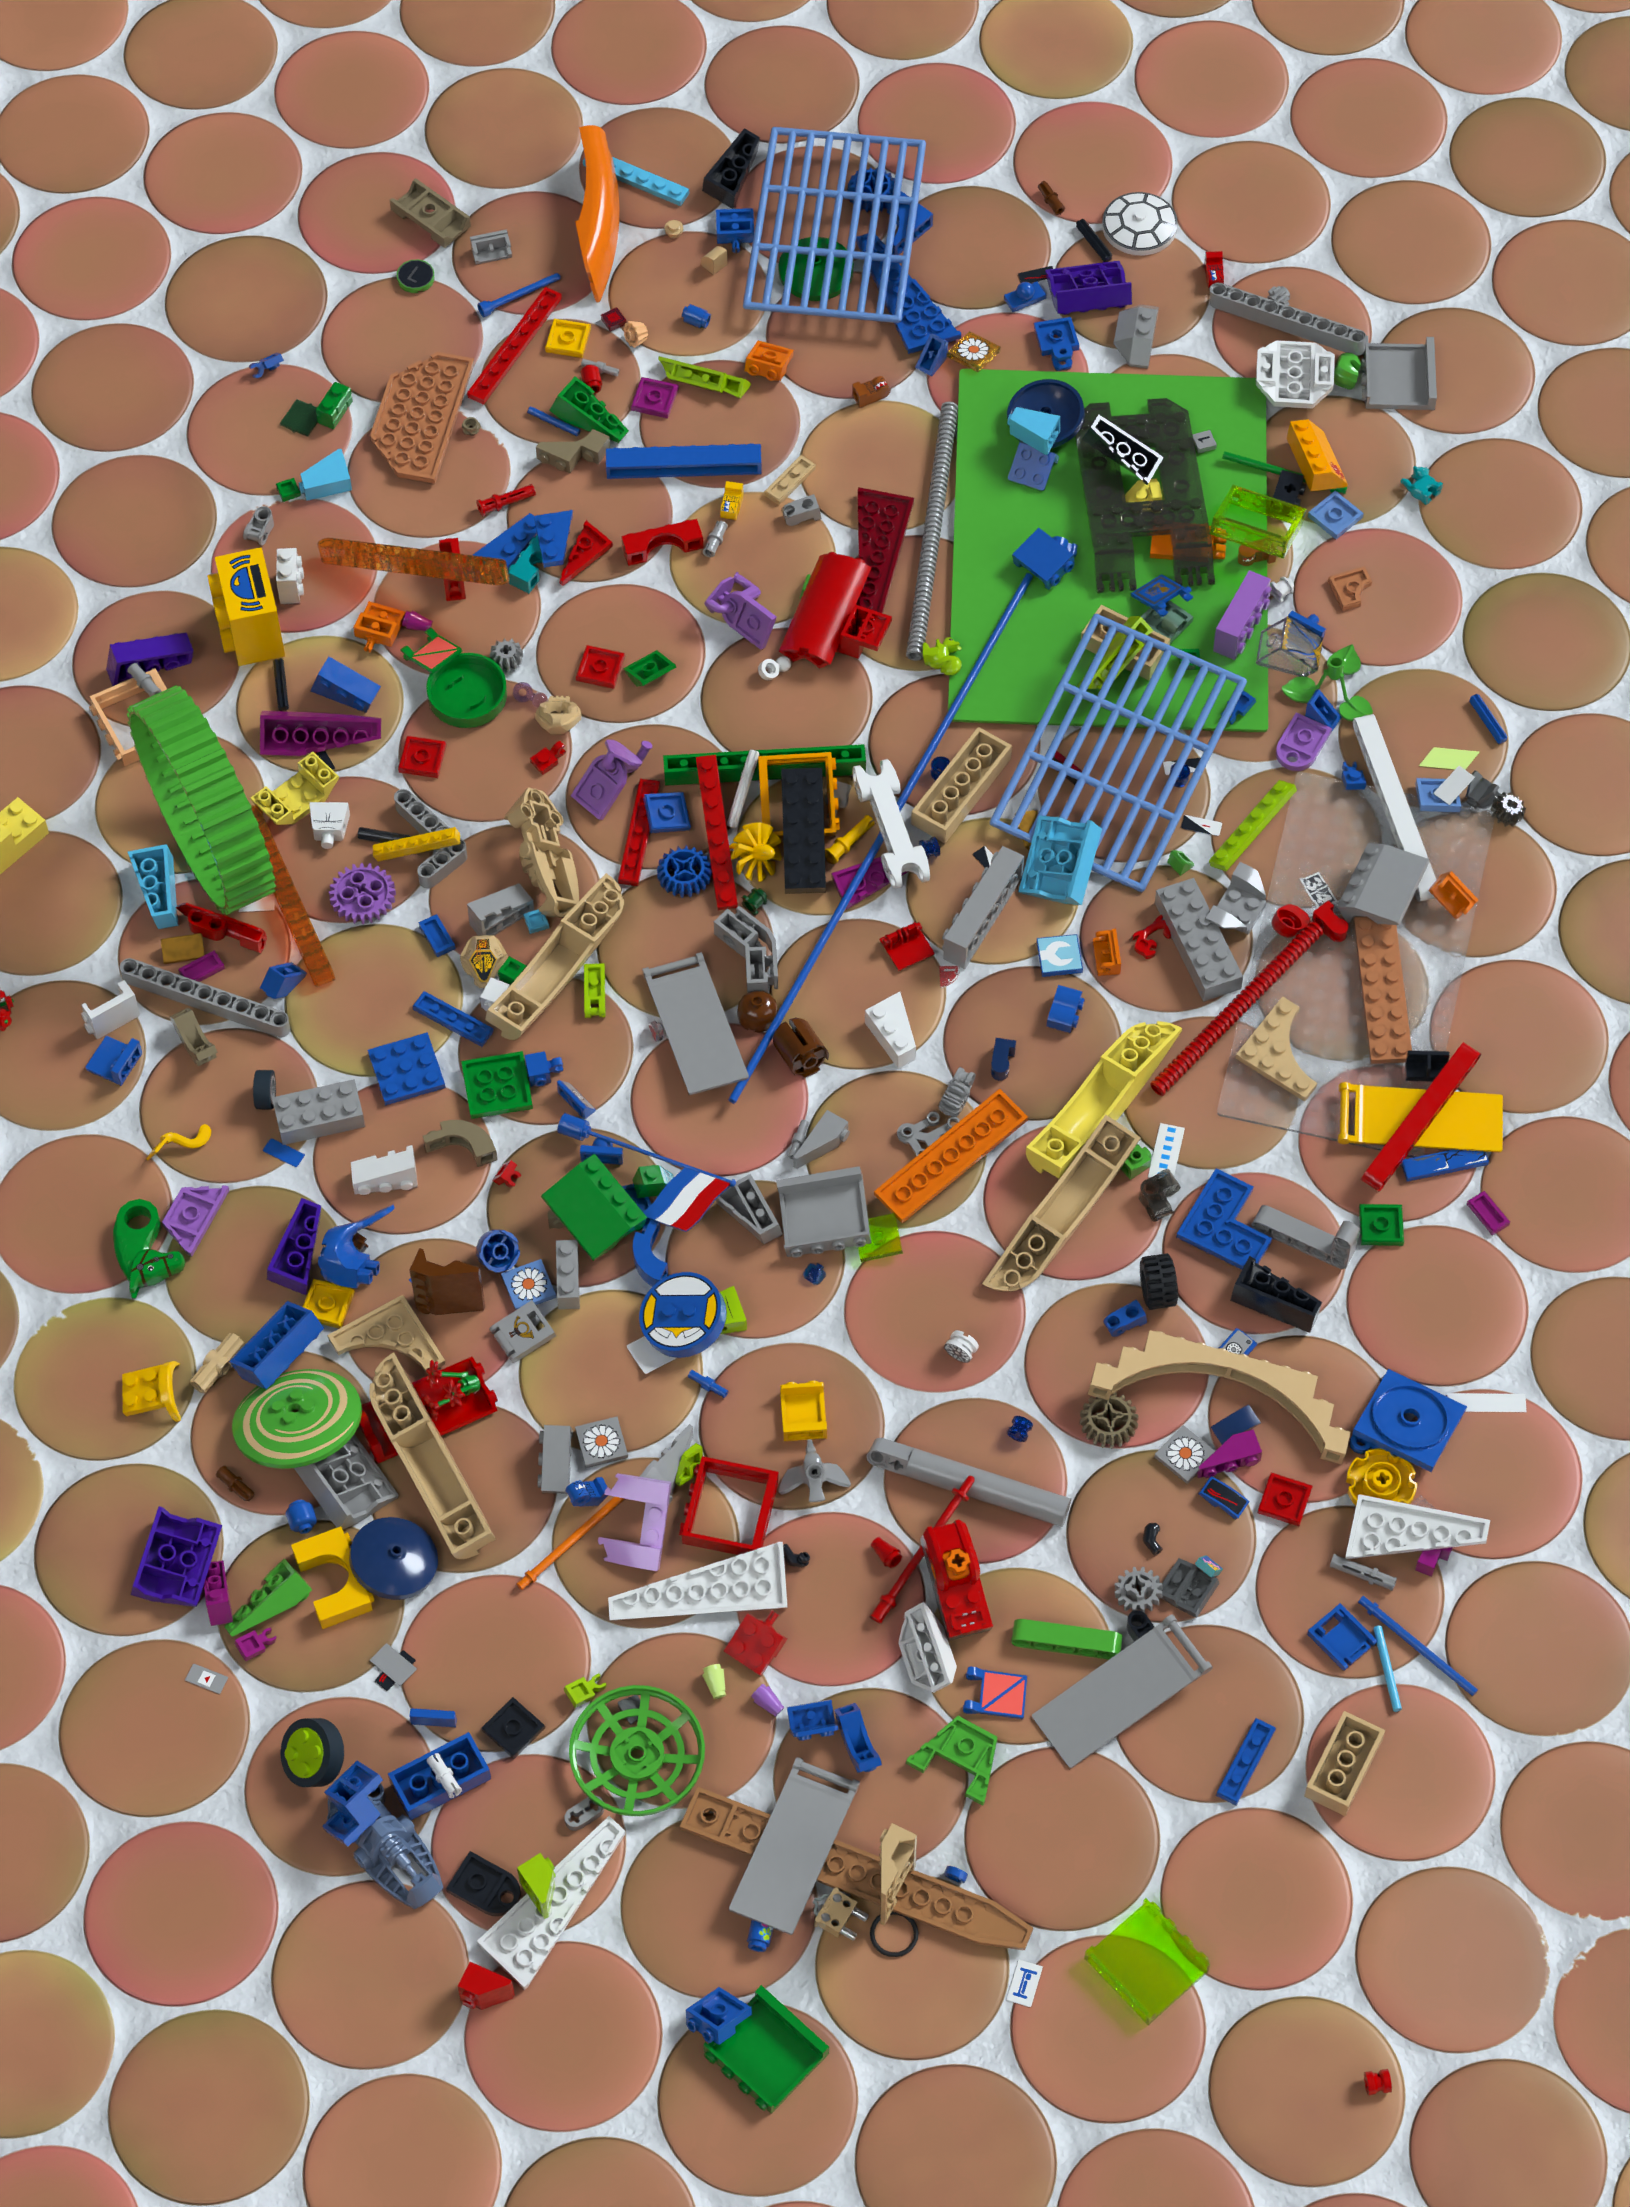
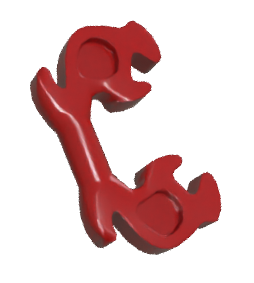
(1142, 945)

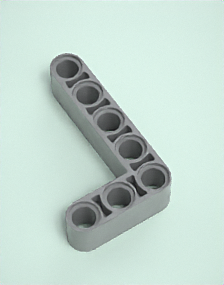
(421, 824)
(1331, 1249)

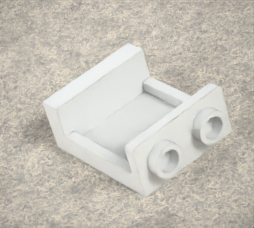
(112, 1013)

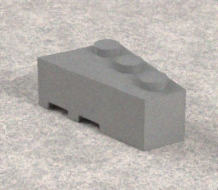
(499, 910)
(555, 1459)

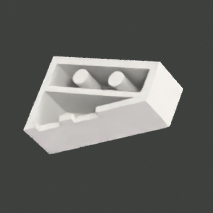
(892, 1029)

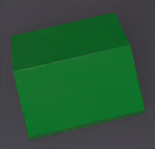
(649, 668)

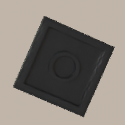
(513, 1728)

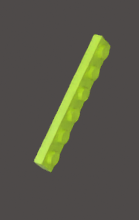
(1252, 825)

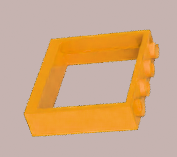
(830, 764)

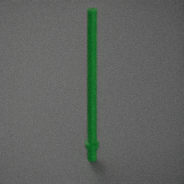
(1266, 467)

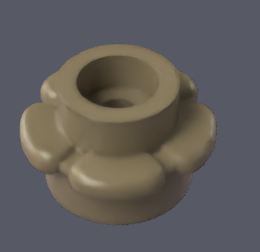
(471, 422)

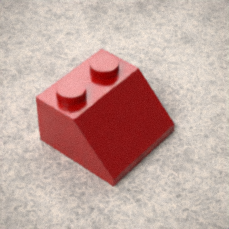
(483, 1987)

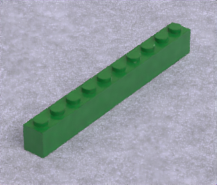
(683, 768)

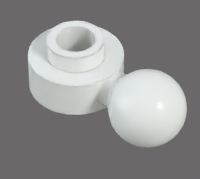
(782, 664)

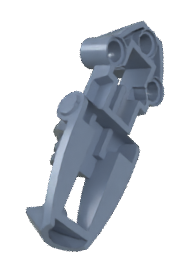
(388, 1844)

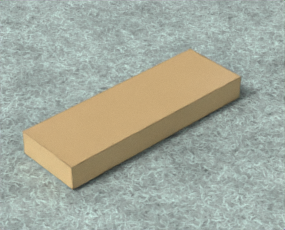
(789, 479)

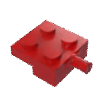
(756, 1642)

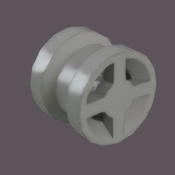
(964, 1077)

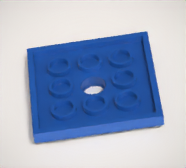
(1415, 1441)

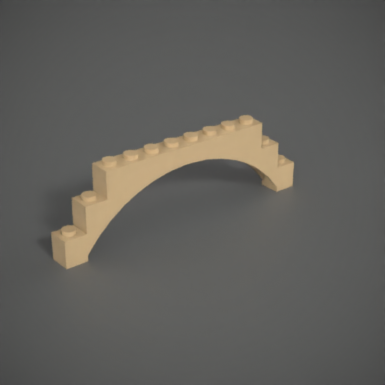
(1284, 1385)

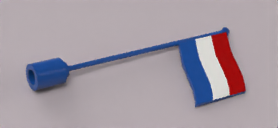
(682, 1199)

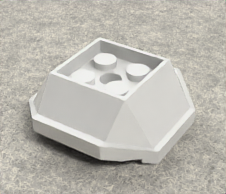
(1295, 373)

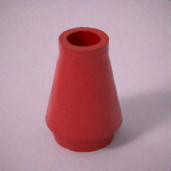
(888, 1554)

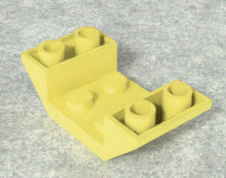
(292, 799)

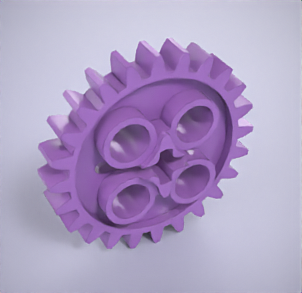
(362, 893)

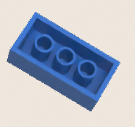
(417, 1784)

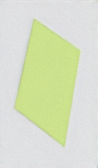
(1449, 758)

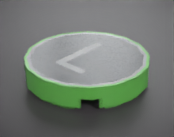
(415, 276)

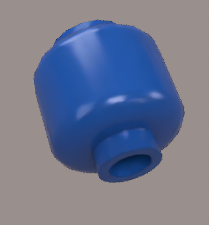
(301, 1516)

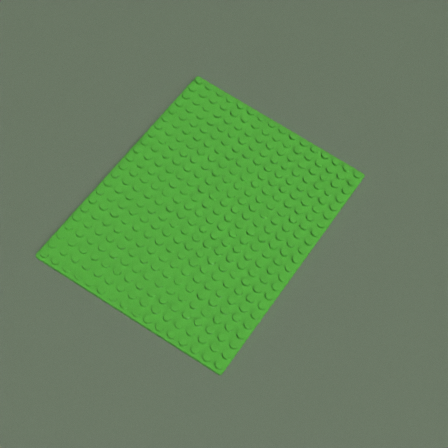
(1047, 625)

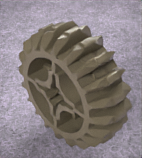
(1092, 1423)

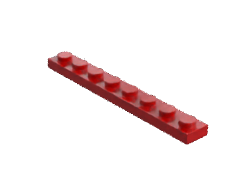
(514, 345)
(716, 832)

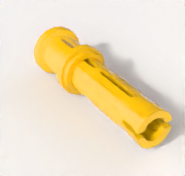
(843, 844)

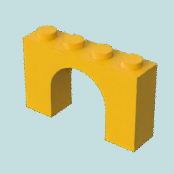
(333, 1548)

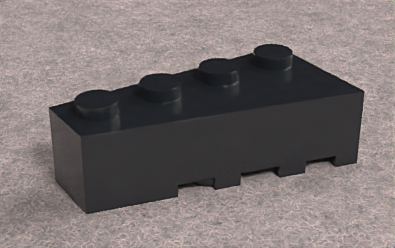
(731, 170)

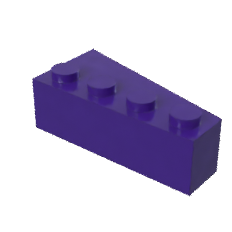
(150, 653)
(295, 1252)

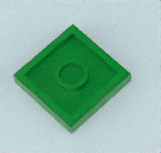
(1381, 1224)

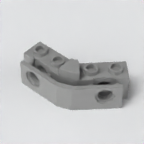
(742, 934)

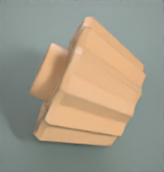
(635, 333)

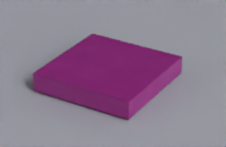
(654, 397)

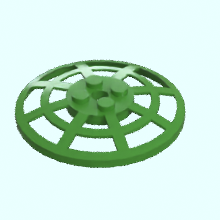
(632, 1739)

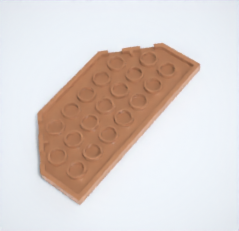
(421, 414)

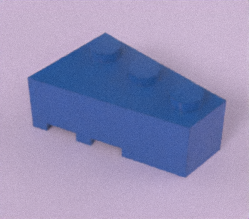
(345, 686)

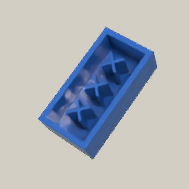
(276, 1345)

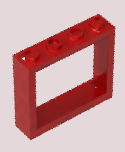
(733, 1470)

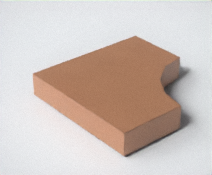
(1349, 586)

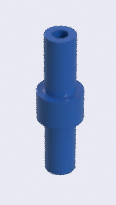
(708, 1383)

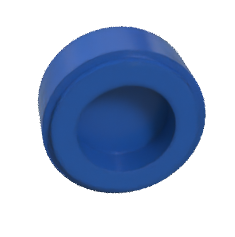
(955, 1874)

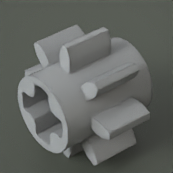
(1279, 294)

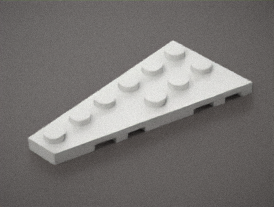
(1399, 1527)

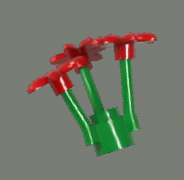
(464, 1386)

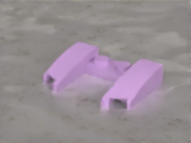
(649, 1550)

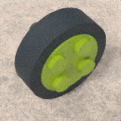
(312, 1752)

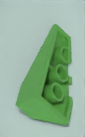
(281, 1591)

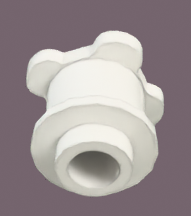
(1282, 588)

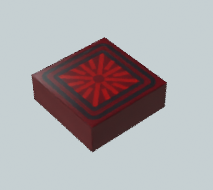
(613, 319)

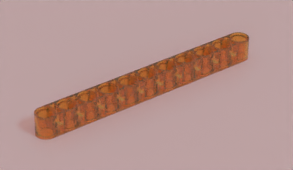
(414, 561)
(295, 912)

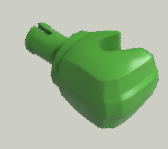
(1346, 370)

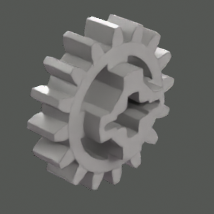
(1148, 1585)

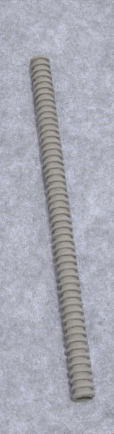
(932, 531)

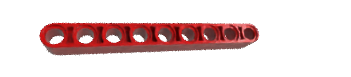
(1421, 1117)

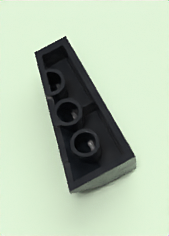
(1123, 448)
(1275, 1297)

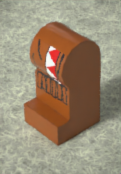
(870, 391)
(1248, 556)

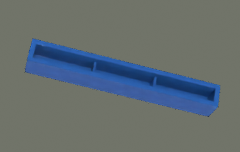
(683, 461)

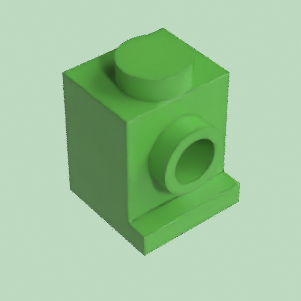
(1132, 1166)

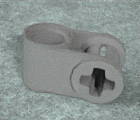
(259, 527)

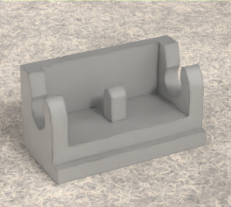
(490, 247)

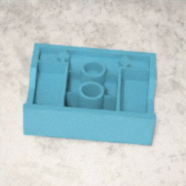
(1060, 860)

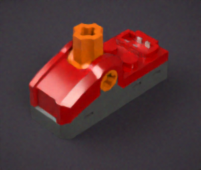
(956, 1580)

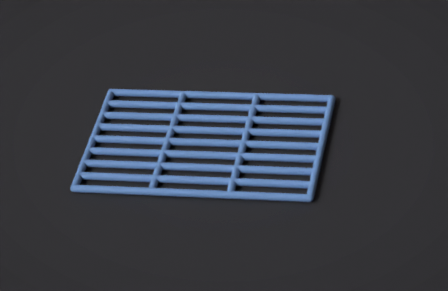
(839, 194)
(1135, 717)

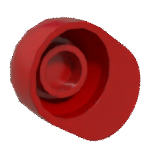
(1289, 920)

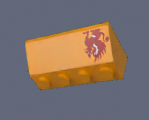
(1314, 456)

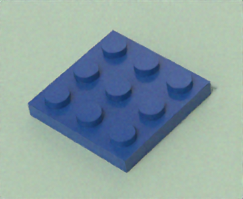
(406, 1068)

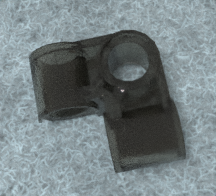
(1162, 1186)

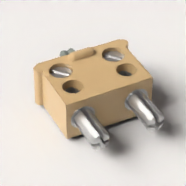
(835, 1913)

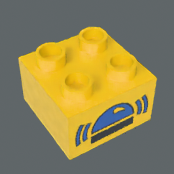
(246, 607)

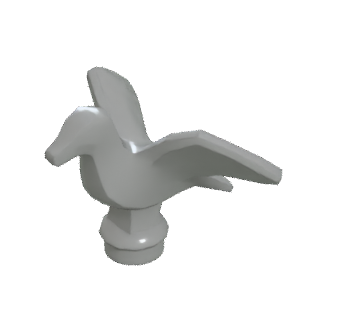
(813, 1474)

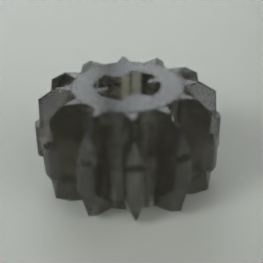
(1508, 809)

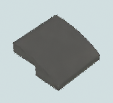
(1188, 1587)

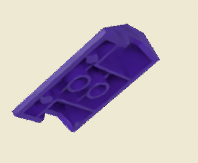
(1089, 287)
(176, 1559)

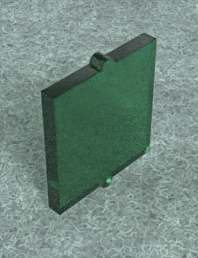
(300, 418)

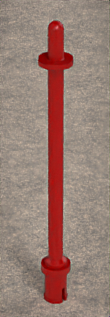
(888, 1600)

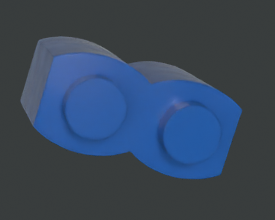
(1064, 1009)

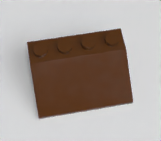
(446, 1288)

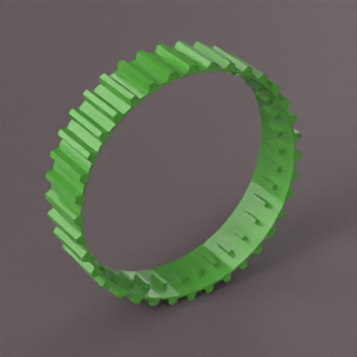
(201, 799)

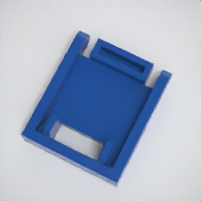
(1345, 1641)

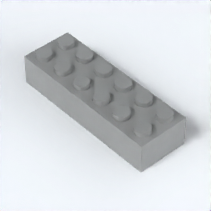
(982, 907)
(1198, 940)

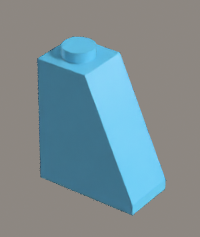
(1034, 428)
(326, 477)

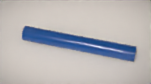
(554, 421)

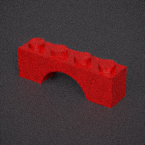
(684, 535)

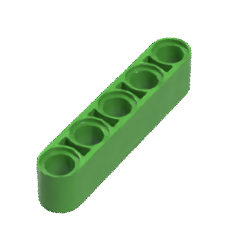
(1066, 1639)

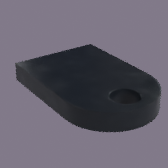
(483, 1885)

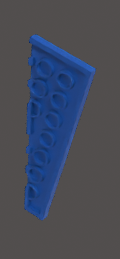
(919, 313)

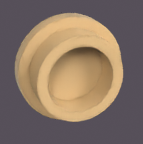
(674, 228)

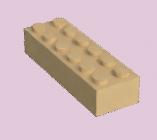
(961, 785)

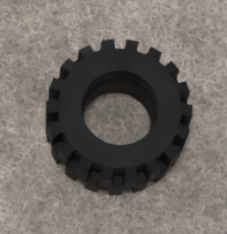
(1158, 1281)

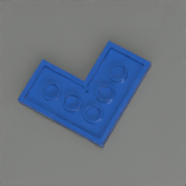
(1214, 1225)

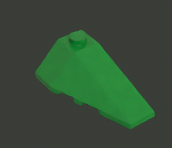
(582, 409)

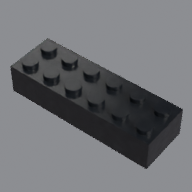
(803, 830)

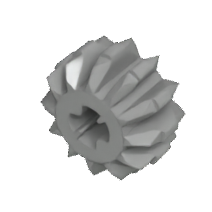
(507, 654)
(954, 1099)

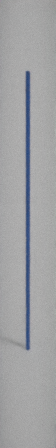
(879, 840)

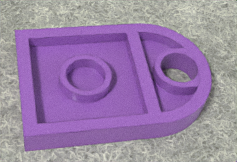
(1301, 740)

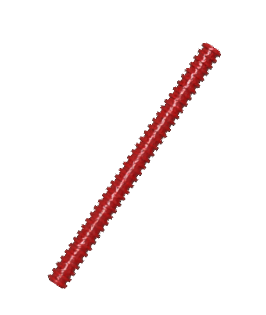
(1236, 1009)

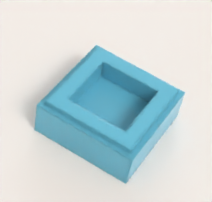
(536, 921)

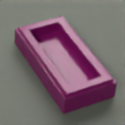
(202, 967)
(1488, 1213)

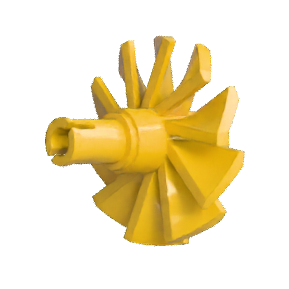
(756, 846)

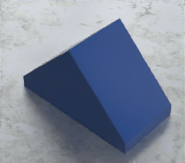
(933, 355)
(1322, 710)

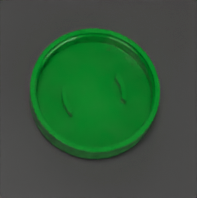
(467, 691)

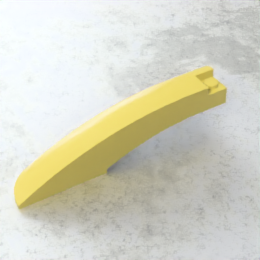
(1105, 1091)

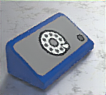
(575, 1099)
(1239, 1343)

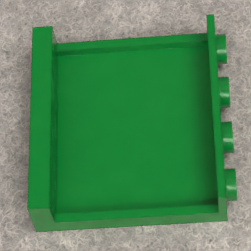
(768, 2052)

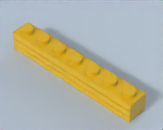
(416, 844)

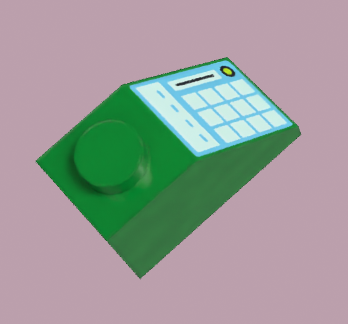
(651, 1180)

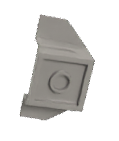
(1241, 902)

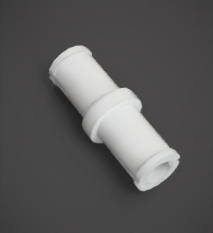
(444, 1775)

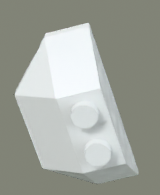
(926, 1649)

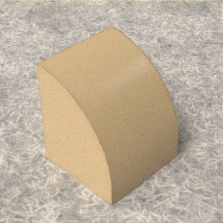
(715, 260)

